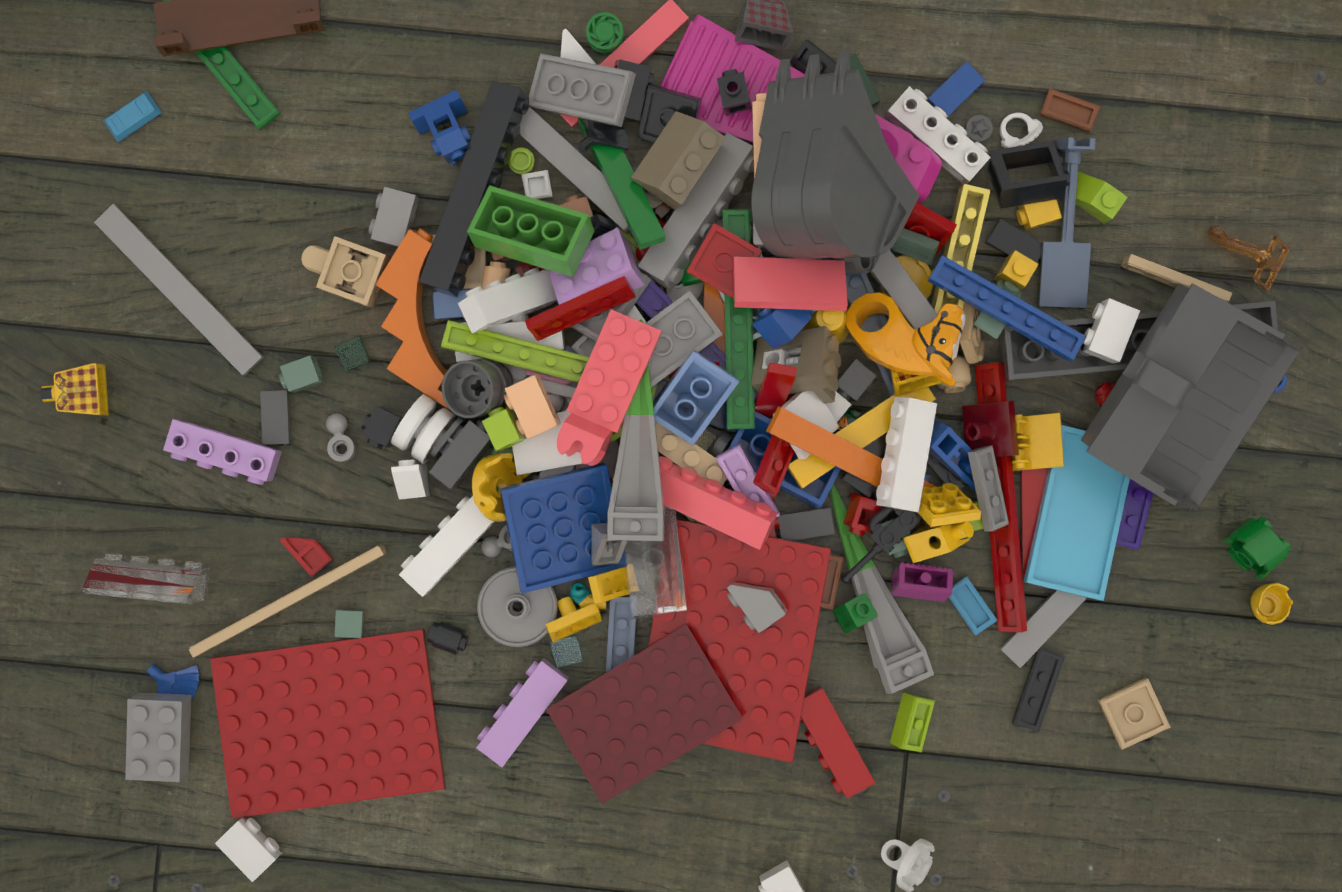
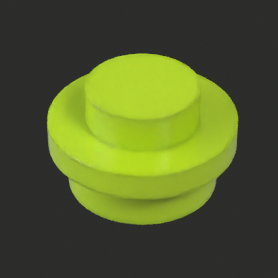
(521, 161)

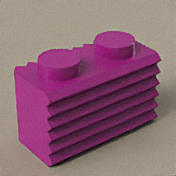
(922, 582)

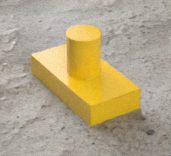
(608, 585)
(572, 619)

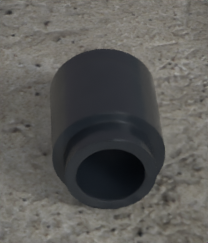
(447, 637)

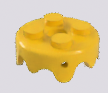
(491, 472)

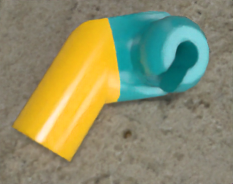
(583, 597)

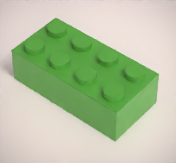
(531, 231)

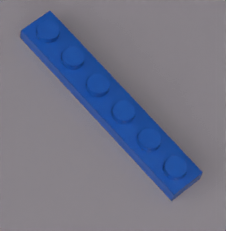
(1006, 308)

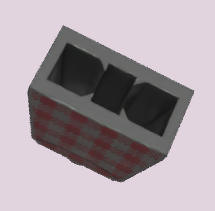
(764, 24)

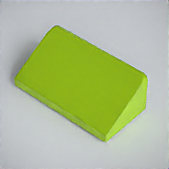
(912, 722)

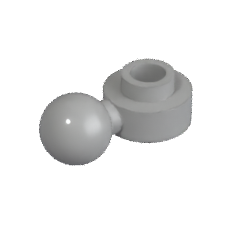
(337, 425)
(493, 546)

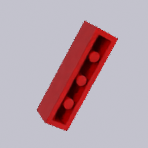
(834, 743)

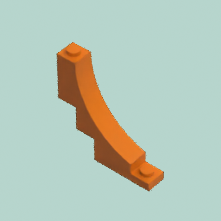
(415, 358)

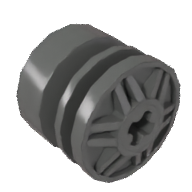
(464, 387)

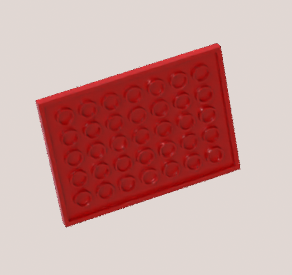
(760, 670)
(327, 723)

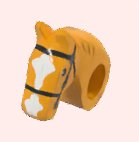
(900, 347)

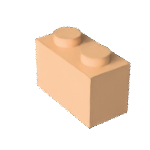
(531, 406)

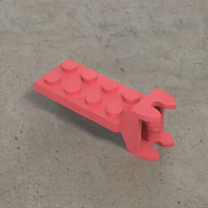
(607, 387)

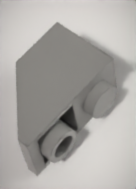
(758, 603)

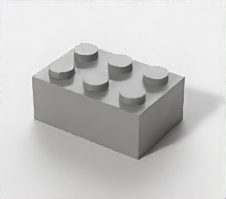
(158, 737)

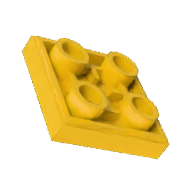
(947, 506)

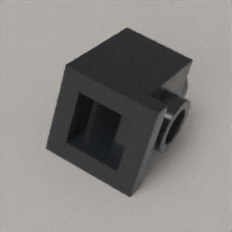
(734, 101)

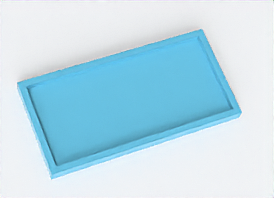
(1077, 522)

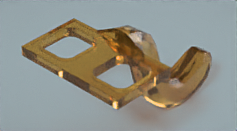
(1262, 256)

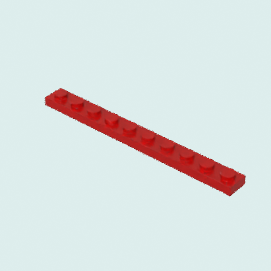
(1005, 540)

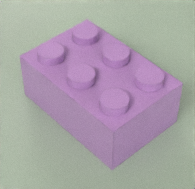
(603, 261)

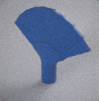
(176, 682)

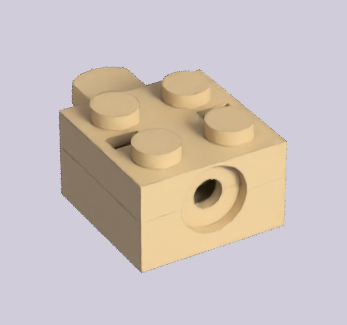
(346, 270)

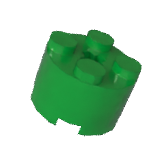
(1257, 547)

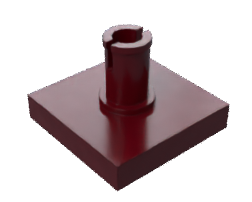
(991, 425)

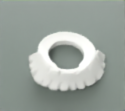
(1034, 129)

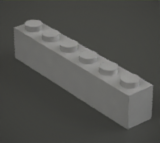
(699, 212)

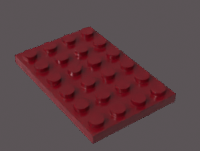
(644, 713)

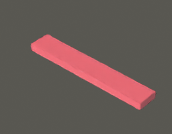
(645, 40)

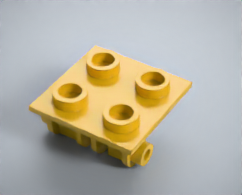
(1038, 442)

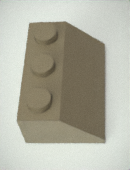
(678, 159)

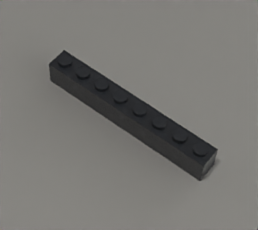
(481, 167)

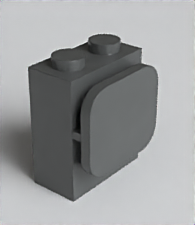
(459, 451)

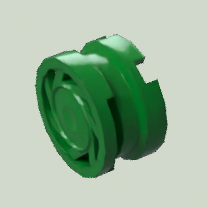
(604, 33)

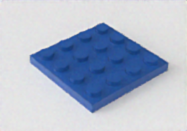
(553, 523)

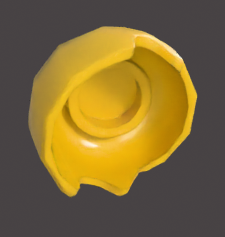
(1271, 603)

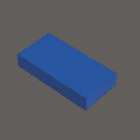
(956, 89)

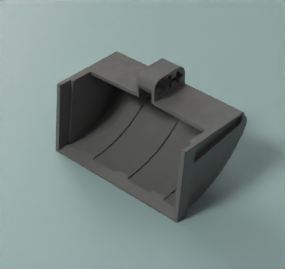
(1189, 396)

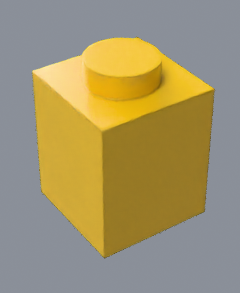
(1038, 214)
(1017, 269)

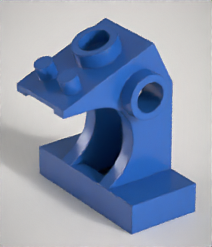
(449, 142)

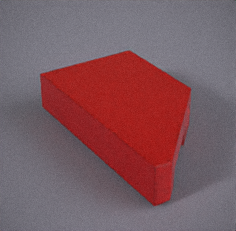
(308, 553)

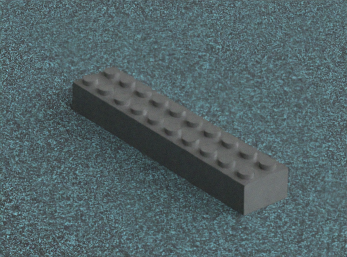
(1030, 360)

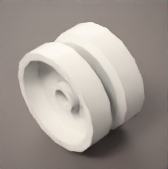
(422, 428)

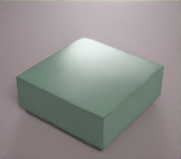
(349, 623)

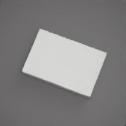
(541, 451)

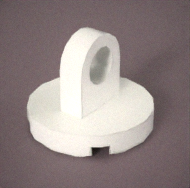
(912, 864)

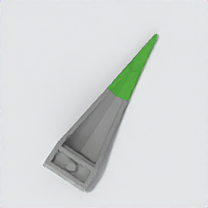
(637, 492)
(890, 637)

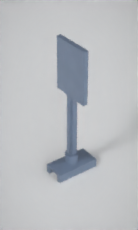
(1066, 263)

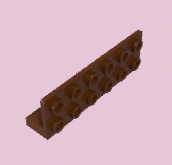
(212, 24)

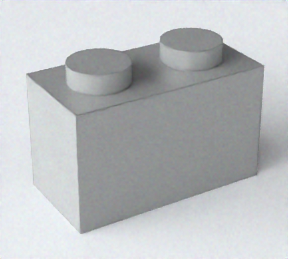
(394, 217)

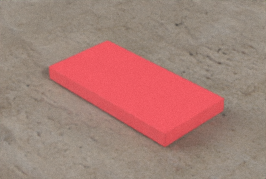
(789, 283)

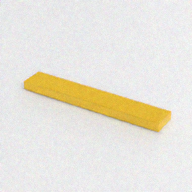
(859, 433)

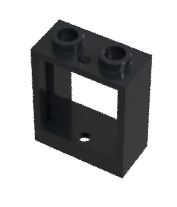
(1029, 191)

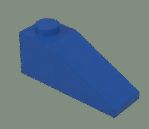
(951, 452)

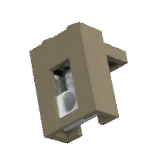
(812, 353)

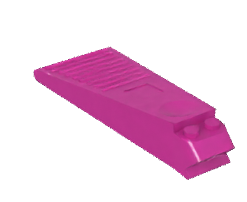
(711, 50)

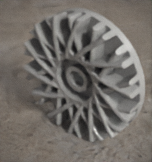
(511, 626)

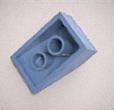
(693, 397)

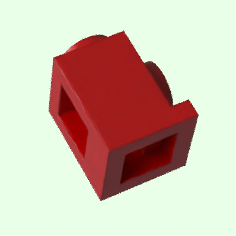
(857, 505)

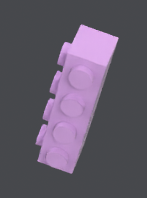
(222, 450)
(522, 712)

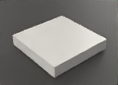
(812, 409)

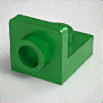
(855, 613)

